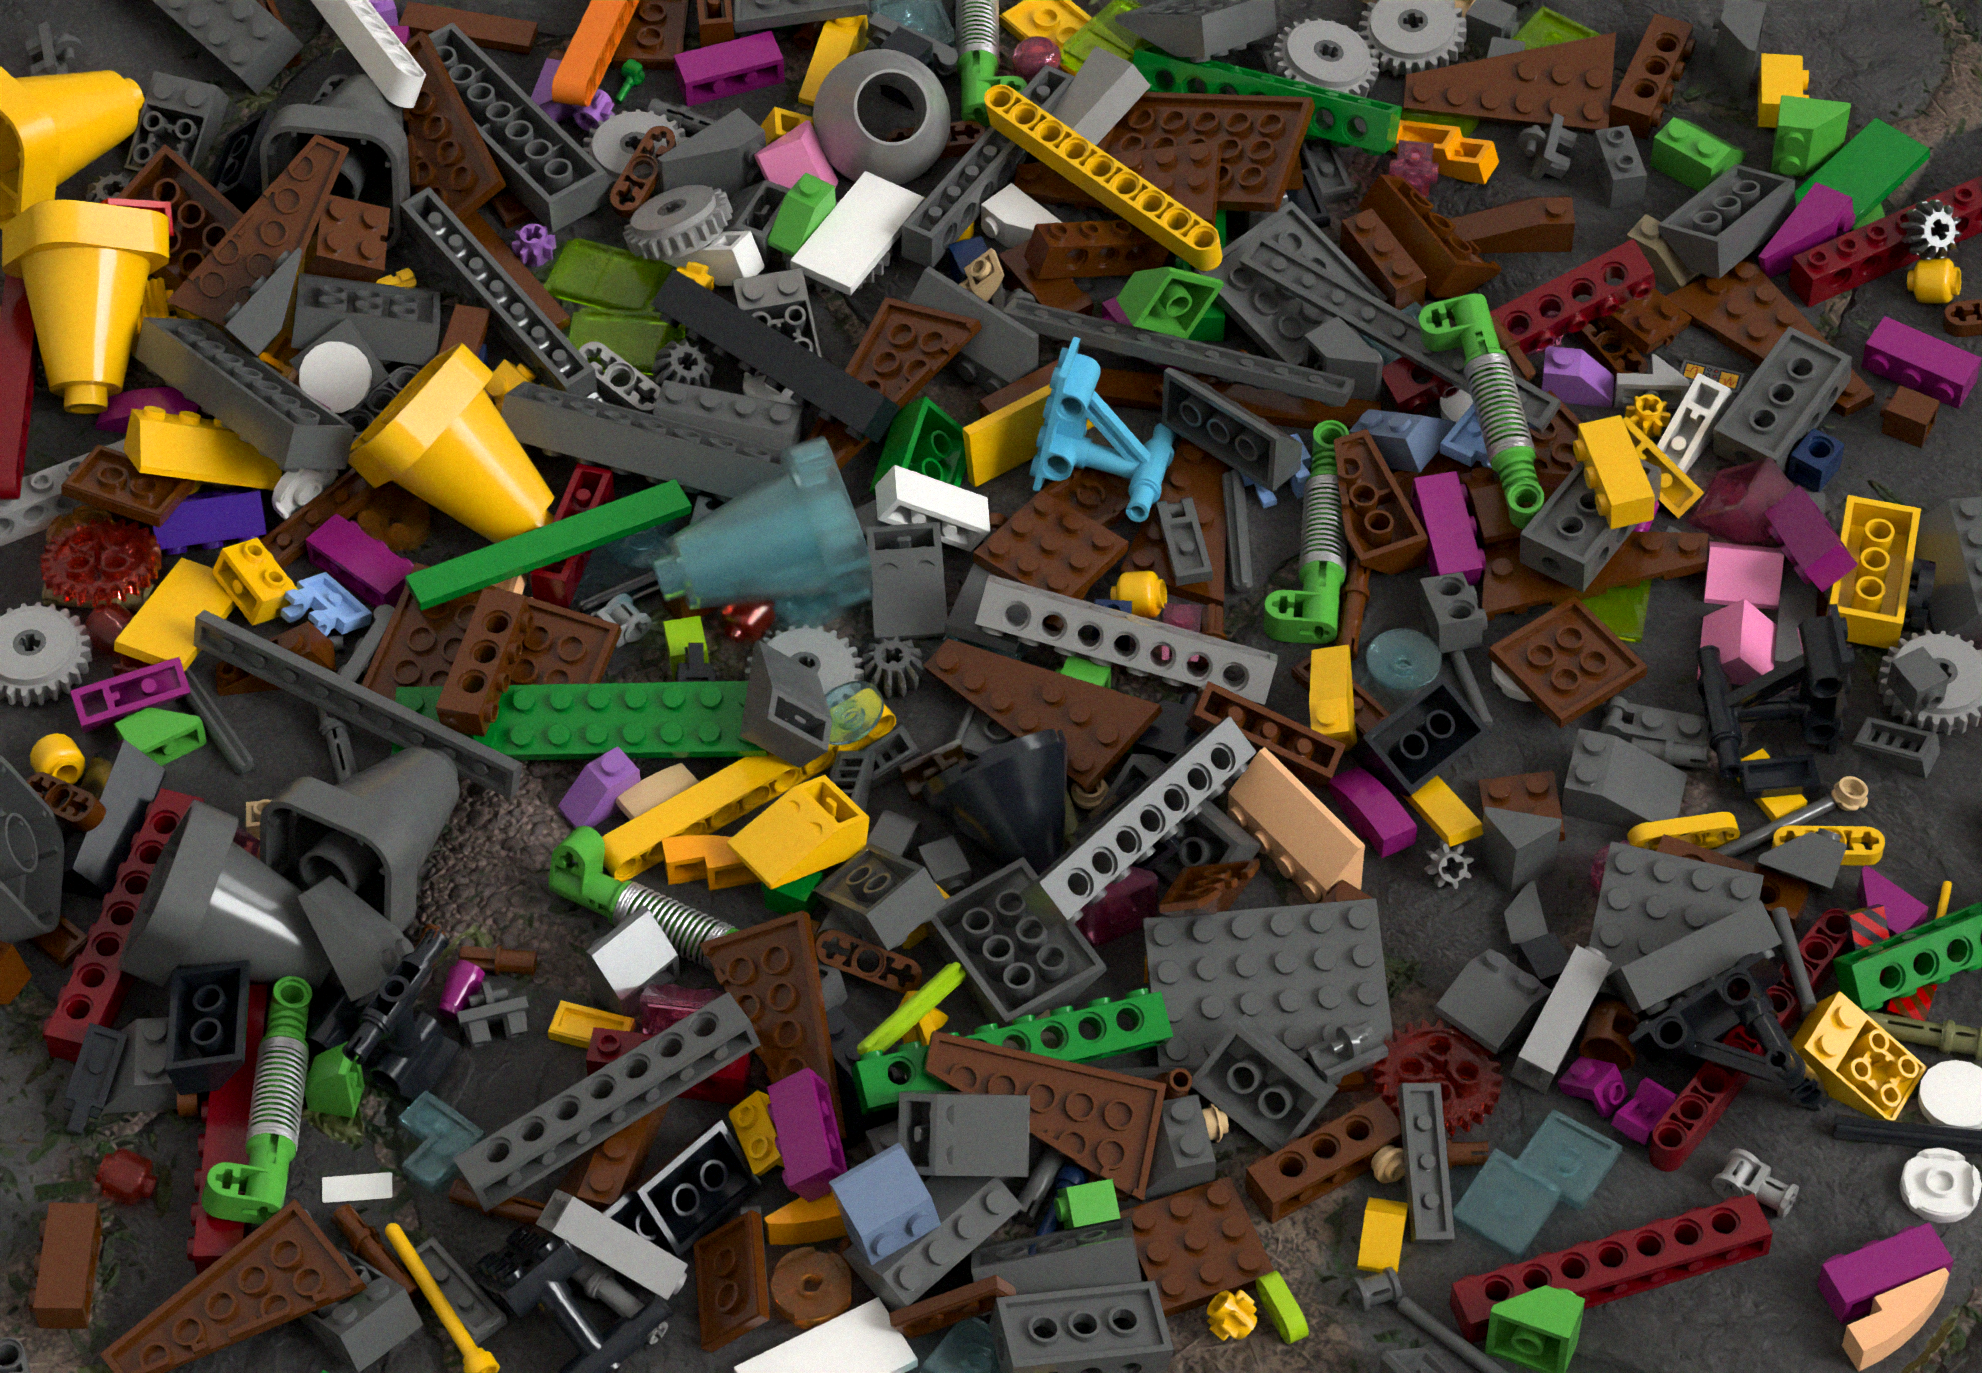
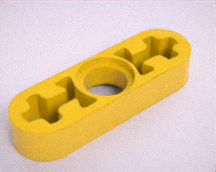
(1702, 830)
(1854, 834)

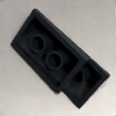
(125, 784)
(687, 1192)

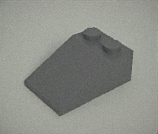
(716, 156)
(1619, 783)
(881, 896)
(354, 936)

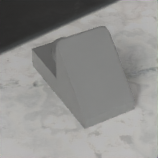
(1661, 381)

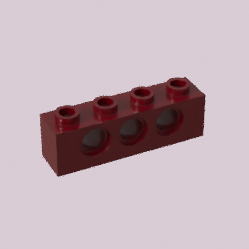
(586, 490)
(725, 1086)

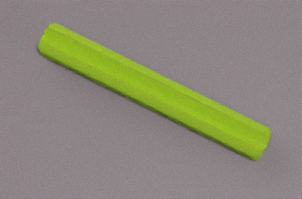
(914, 1009)

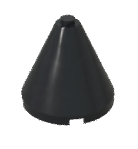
(1009, 800)

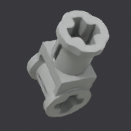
(627, 617)
(1756, 1179)

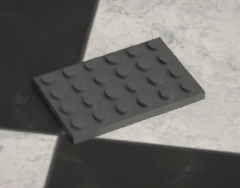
(1283, 966)

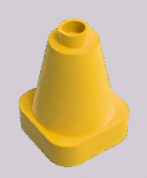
(57, 128)
(85, 289)
(455, 450)

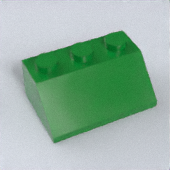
(924, 442)

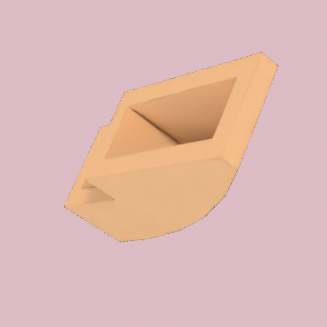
(1893, 1319)

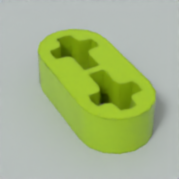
(1281, 1307)

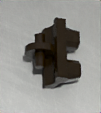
(930, 764)

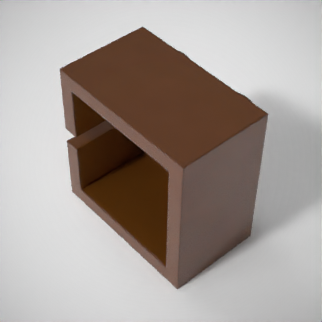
(349, 241)

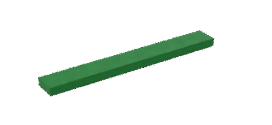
(547, 544)

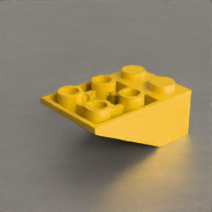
(802, 833)
(1857, 1058)

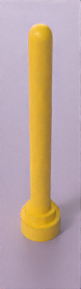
(475, 1359)

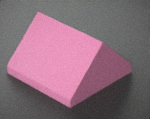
(795, 155)
(1742, 573)
(1744, 641)

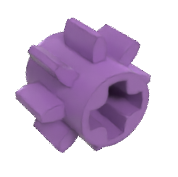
(598, 110)
(534, 245)

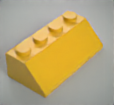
(195, 450)

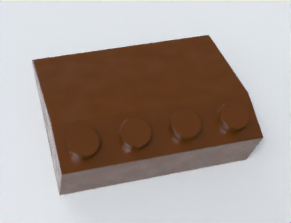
(198, 212)

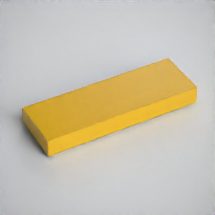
(1445, 812)

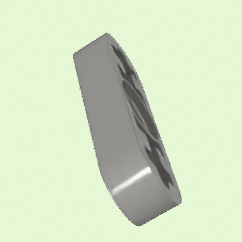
(616, 365)

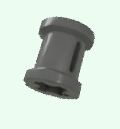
(1376, 1289)

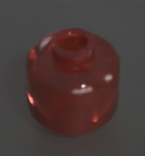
(748, 620)
(106, 625)
(126, 1177)

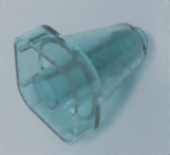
(774, 541)

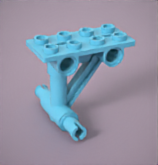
(1064, 443)

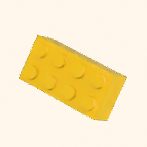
(1876, 591)

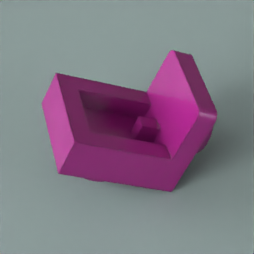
(1596, 1082)
(1644, 1111)

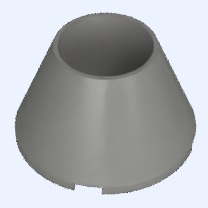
(847, 142)

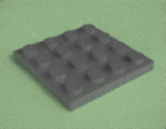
(1268, 312)
(1658, 899)

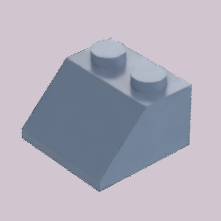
(1403, 438)
(884, 1204)

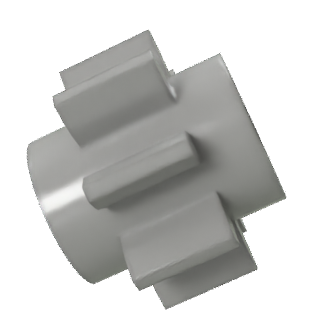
(1458, 868)

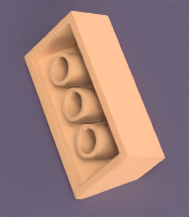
(1295, 828)

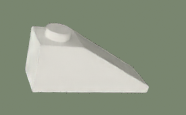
(1012, 216)
(728, 257)
(1695, 420)

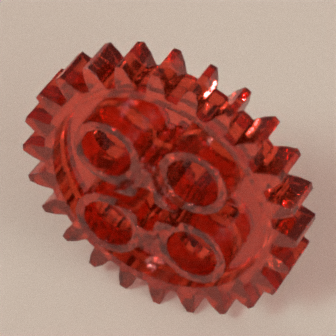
(76, 559)
(1460, 1059)

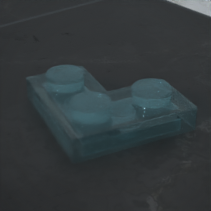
(444, 1137)

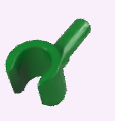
(634, 75)

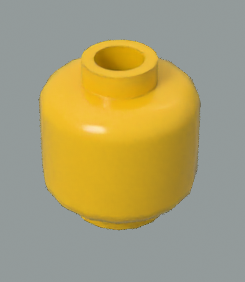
(1934, 281)
(1144, 590)
(59, 757)

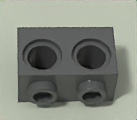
(1452, 612)

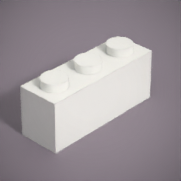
(916, 498)

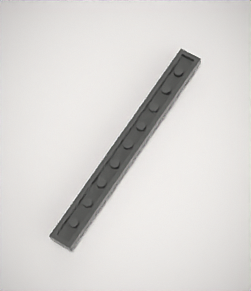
(1377, 320)
(1182, 353)
(354, 702)

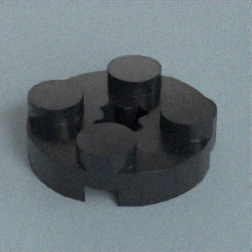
(1919, 594)

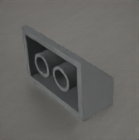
(1262, 1084)

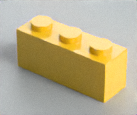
(1614, 472)

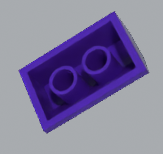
(213, 517)

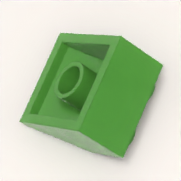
(1807, 134)
(1693, 154)
(1168, 299)
(1536, 1329)

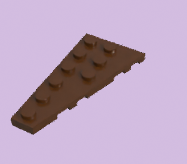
(1182, 172)
(779, 988)

